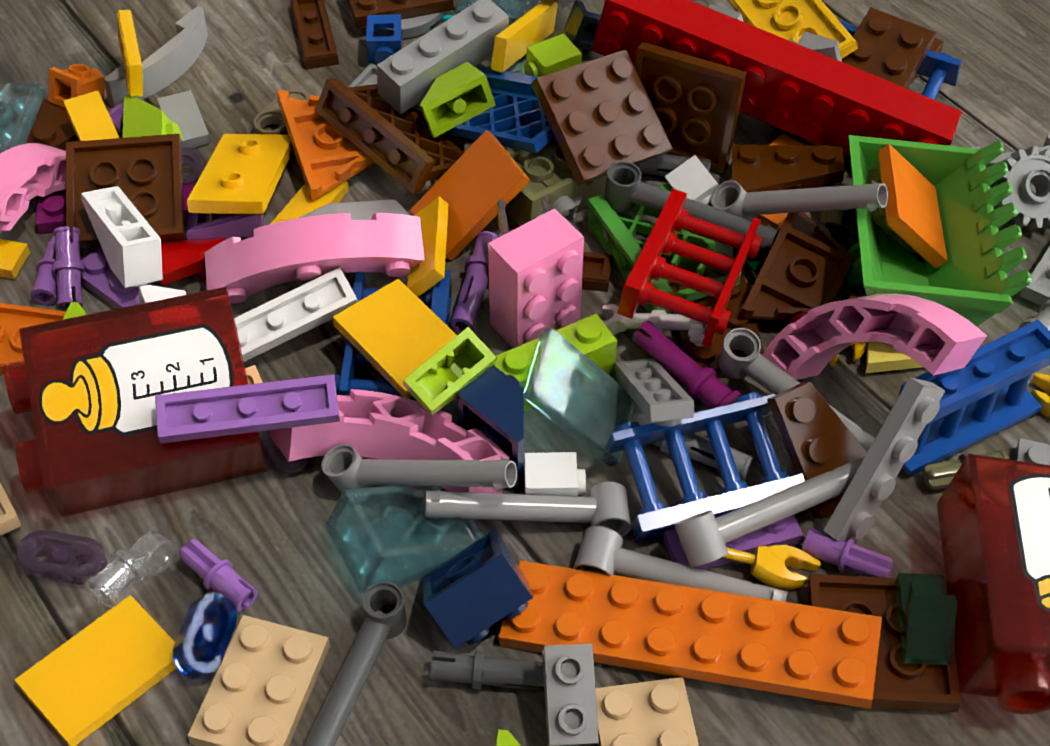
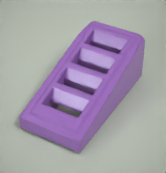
(222, 225)

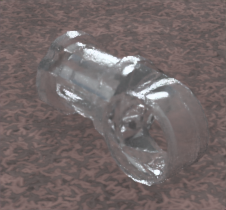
(147, 556)

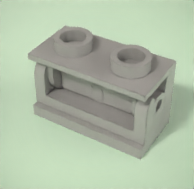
(570, 695)

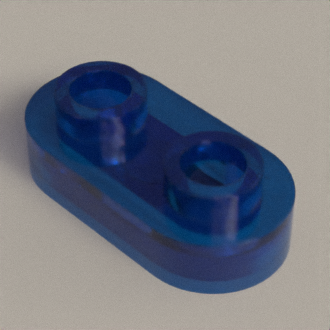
(203, 644)

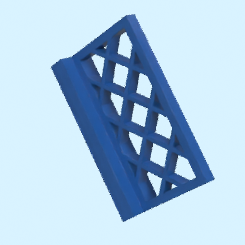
(513, 97)

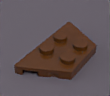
(799, 271)

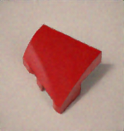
(185, 258)

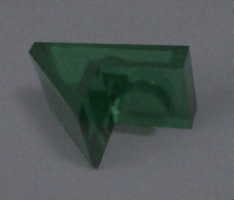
(926, 618)

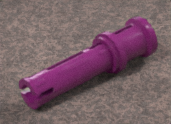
(700, 381)

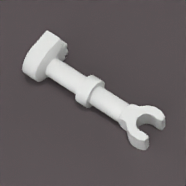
(662, 321)

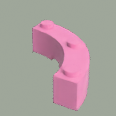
(27, 173)
(312, 248)
(911, 324)
(390, 428)

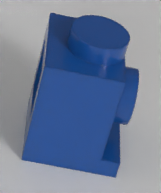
(383, 46)

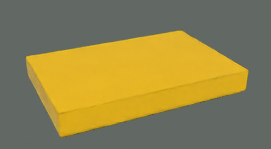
(394, 332)
(99, 671)

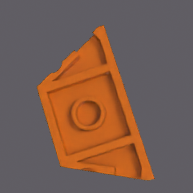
(321, 150)

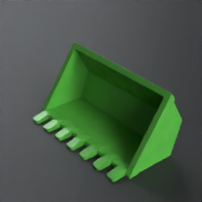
(976, 270)

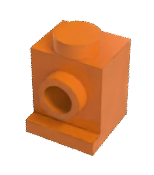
(73, 82)

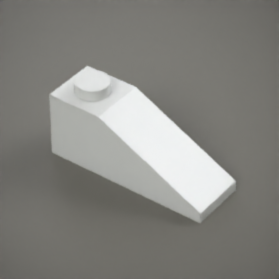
(125, 237)

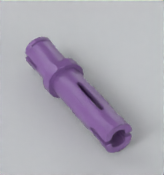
(474, 284)

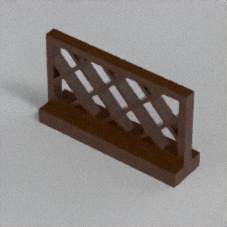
(391, 139)

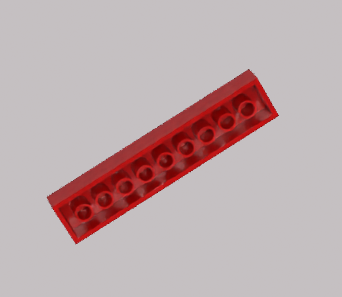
(783, 80)

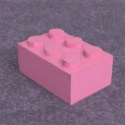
(535, 278)

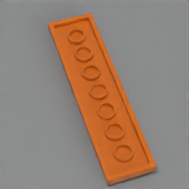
(700, 634)

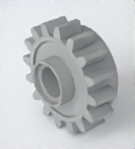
(1022, 169)

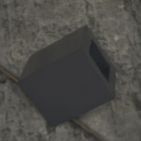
(581, 26)

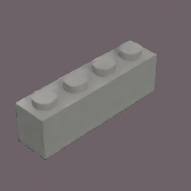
(463, 38)

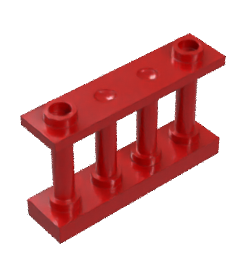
(653, 266)

